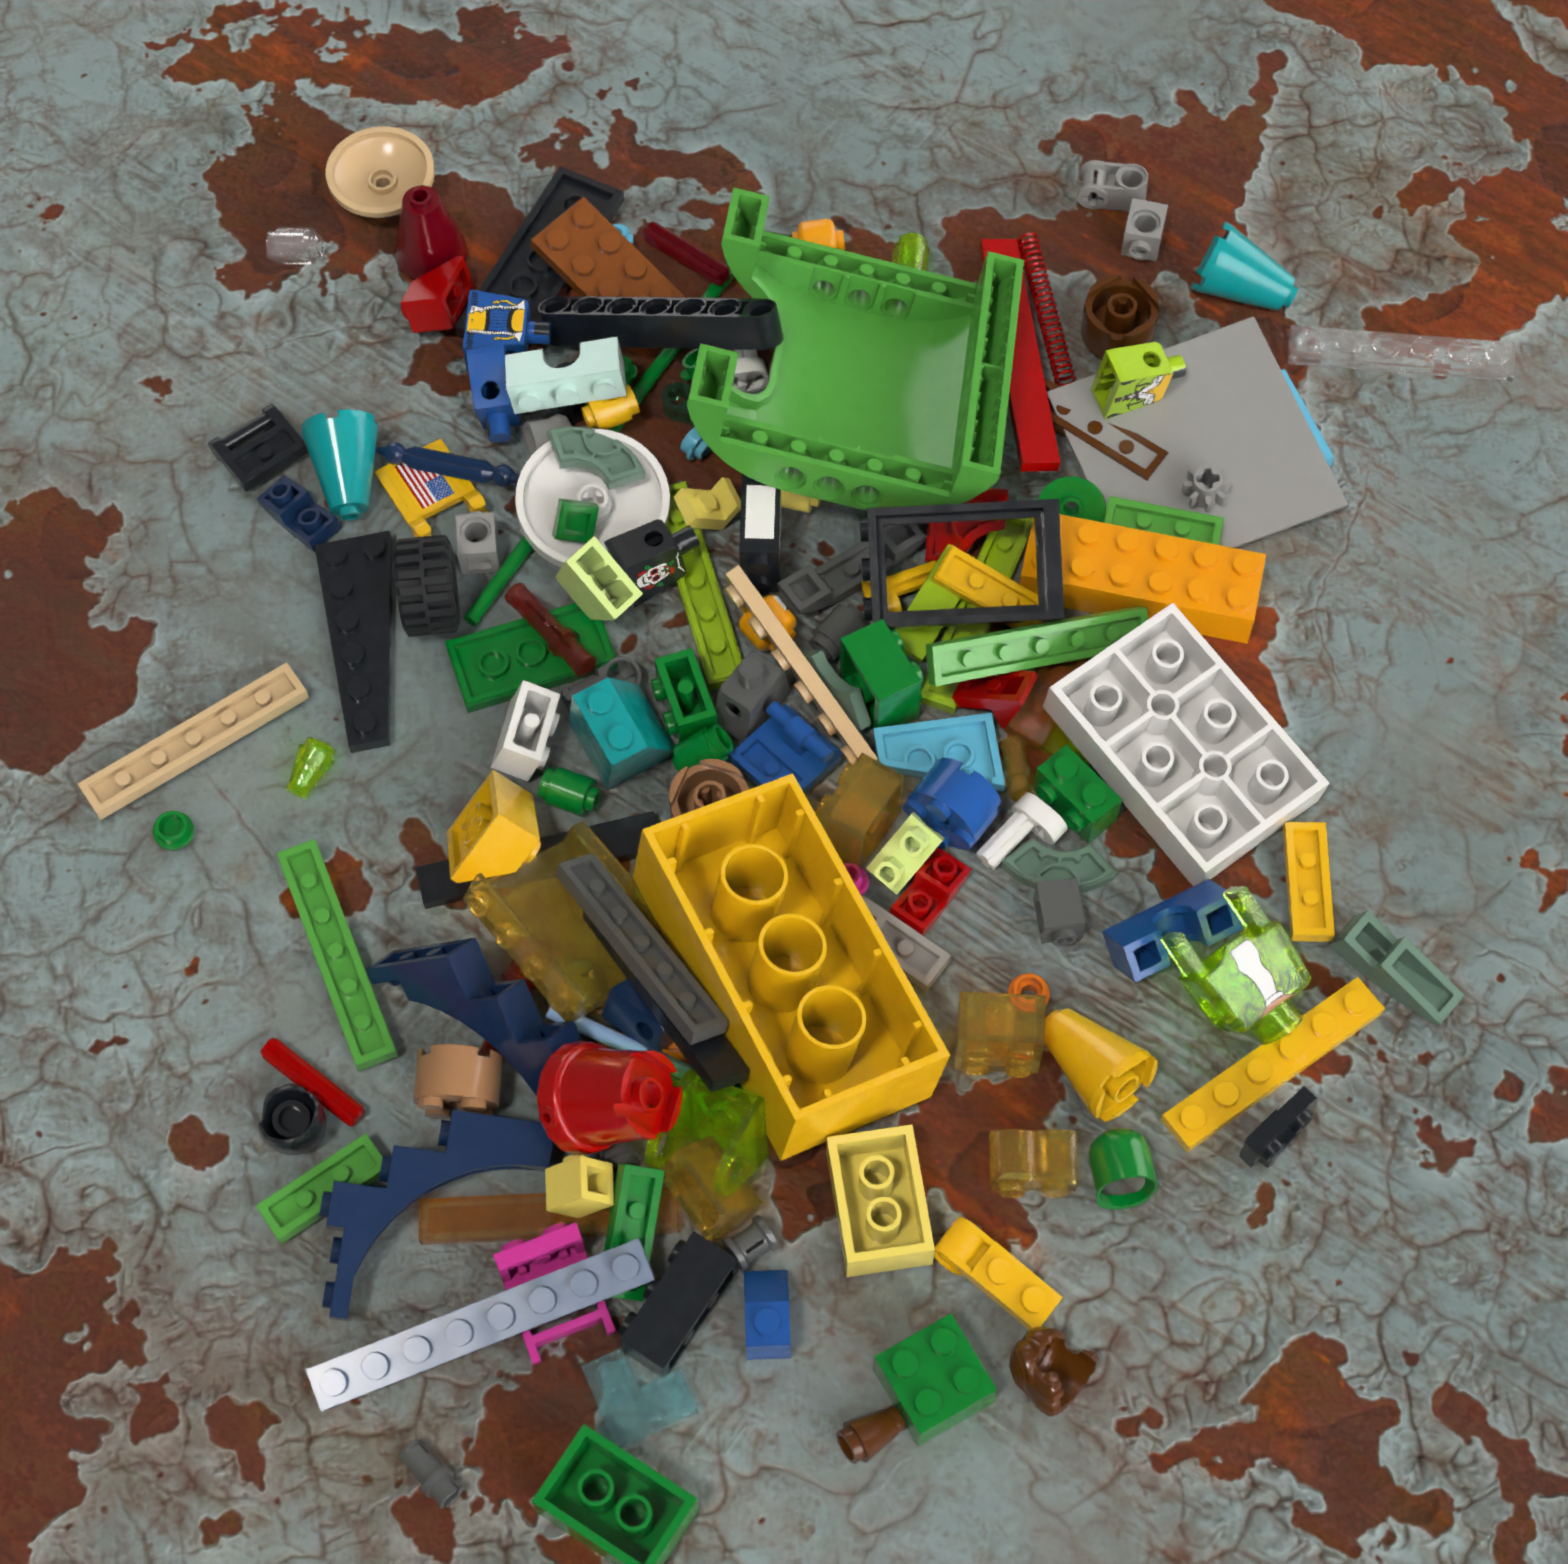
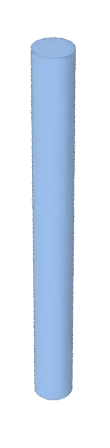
(615, 1039)

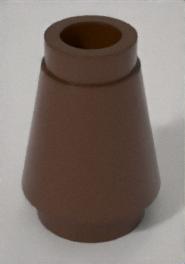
(868, 1434)

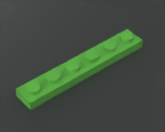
(1029, 646)
(337, 955)

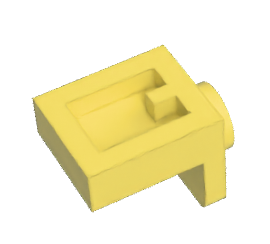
(709, 508)

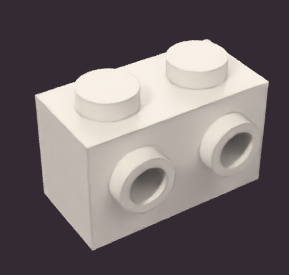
(526, 731)

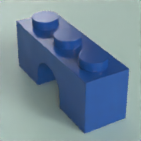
(1197, 912)

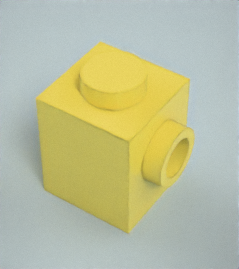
(579, 1186)

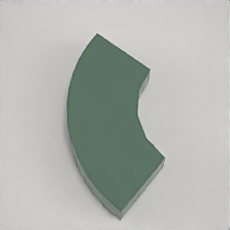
(597, 453)
(846, 695)
(1038, 864)

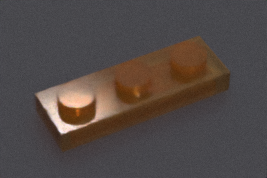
(1032, 720)

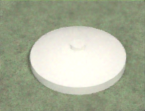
(619, 511)

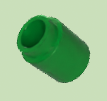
(703, 744)
(569, 791)

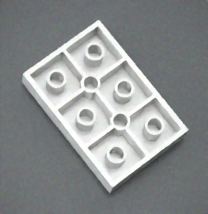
(1184, 745)

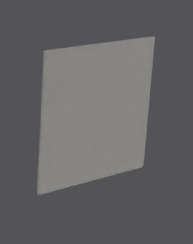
(1225, 412)

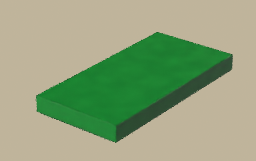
(498, 659)

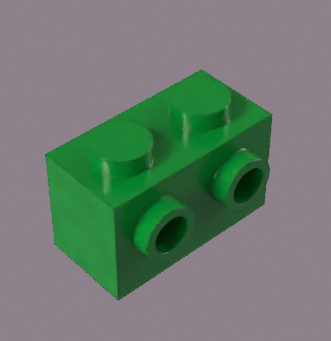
(684, 694)
(1077, 794)

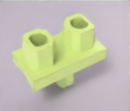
(904, 853)

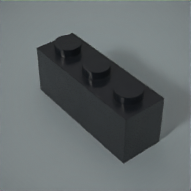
(677, 1304)

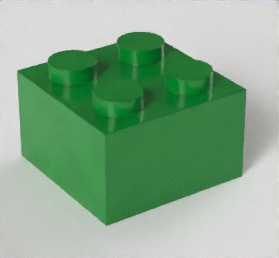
(887, 679)
(934, 1379)

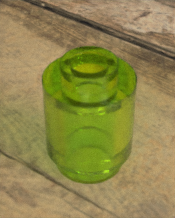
(911, 251)

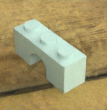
(592, 377)

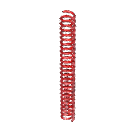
(1034, 295)

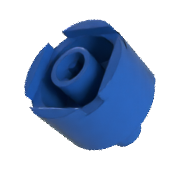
(954, 803)

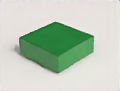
(575, 520)

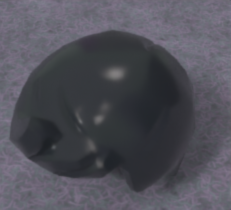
(292, 1120)

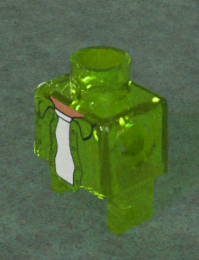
(1248, 977)

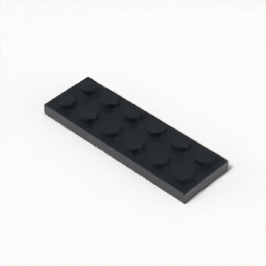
(520, 269)

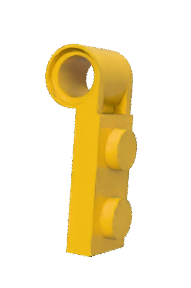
(996, 1272)

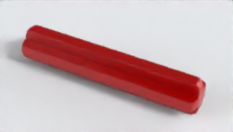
(309, 1078)

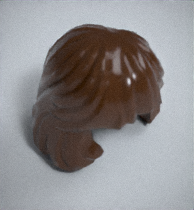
(1049, 1369)

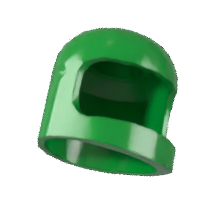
(1119, 1156)

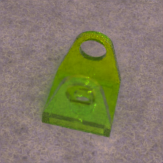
(703, 1115)

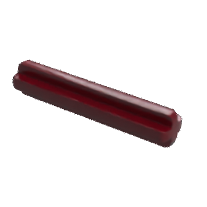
(686, 253)

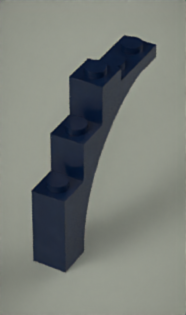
(473, 1146)

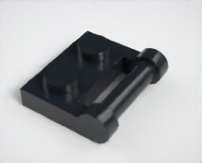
(262, 455)

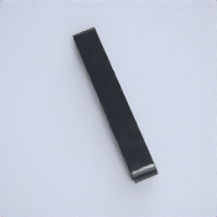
(664, 321)

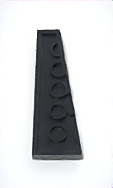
(358, 612)

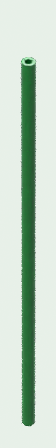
(523, 548)

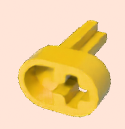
(901, 584)

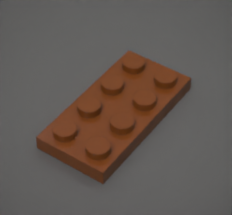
(598, 257)

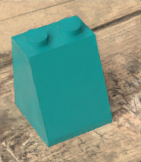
(618, 730)

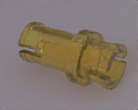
(1017, 773)

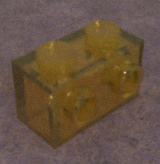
(691, 1181)

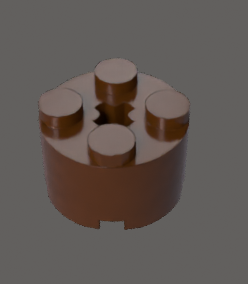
(1119, 314)

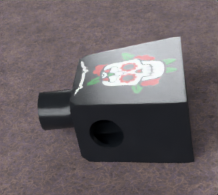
(652, 556)

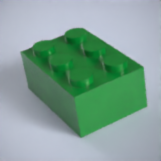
(614, 1502)

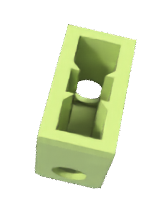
(596, 582)

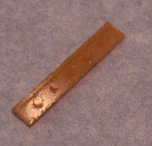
(516, 1217)

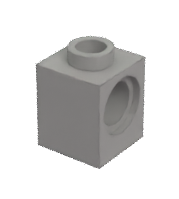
(1144, 230)
(481, 555)

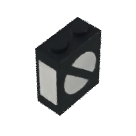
(760, 534)

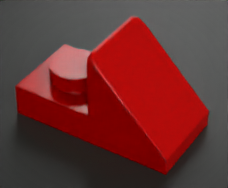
(999, 693)

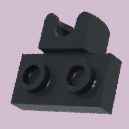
(1278, 1130)

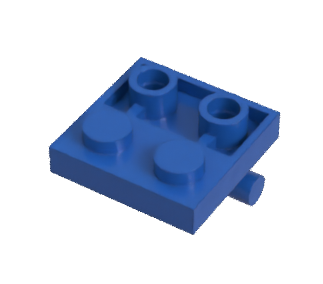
(785, 747)

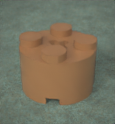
(704, 785)
(457, 1080)

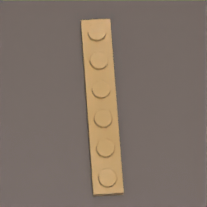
(790, 657)
(193, 741)

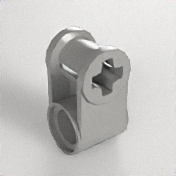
(1113, 186)

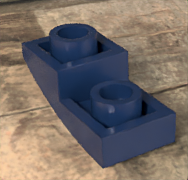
(298, 513)

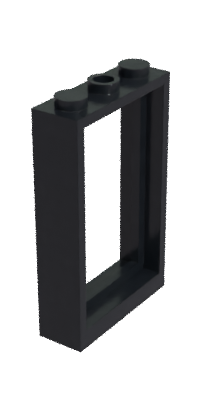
(1048, 562)

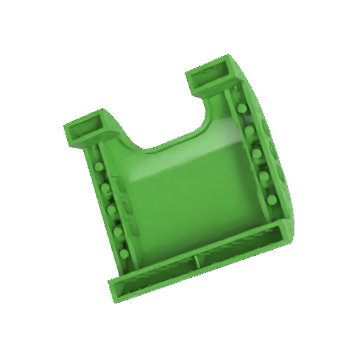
(882, 375)

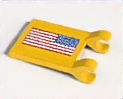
(424, 494)

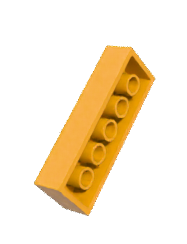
(1129, 567)

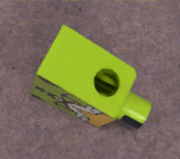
(1134, 377)

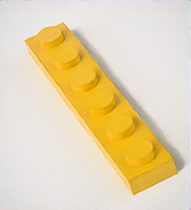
(1271, 1065)

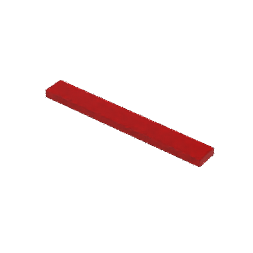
(1028, 394)

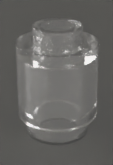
(294, 245)

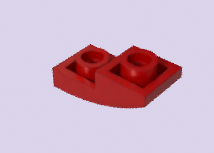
(930, 891)

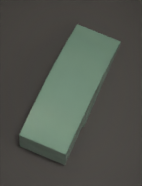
(1397, 967)

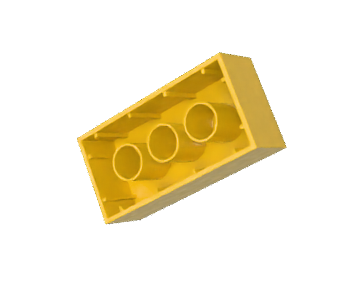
(792, 962)

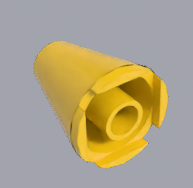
(1098, 1063)

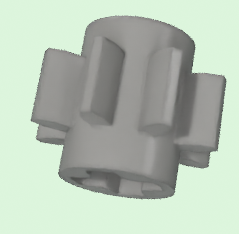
(1196, 483)

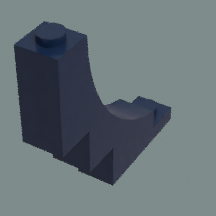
(459, 983)

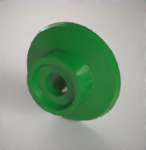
(1079, 490)

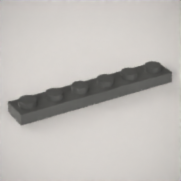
(642, 949)

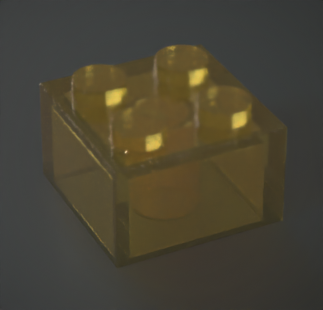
(861, 808)
(999, 1033)

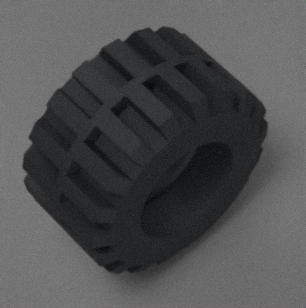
(426, 585)

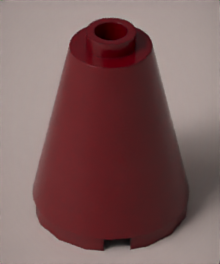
(426, 233)

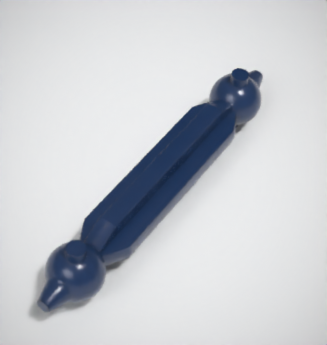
(448, 464)

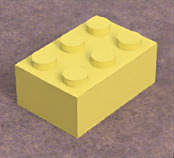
(879, 1201)

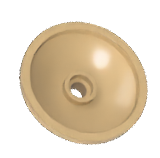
(377, 159)

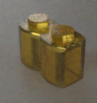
(1032, 1161)

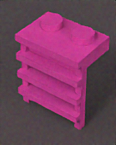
(529, 1260)

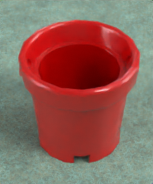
(606, 1096)

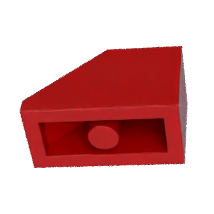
(438, 297)

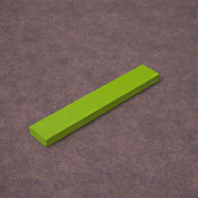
(1002, 553)
(704, 605)

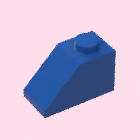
(767, 1315)

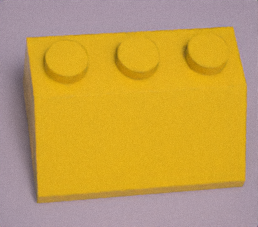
(493, 831)

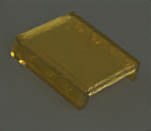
(545, 927)

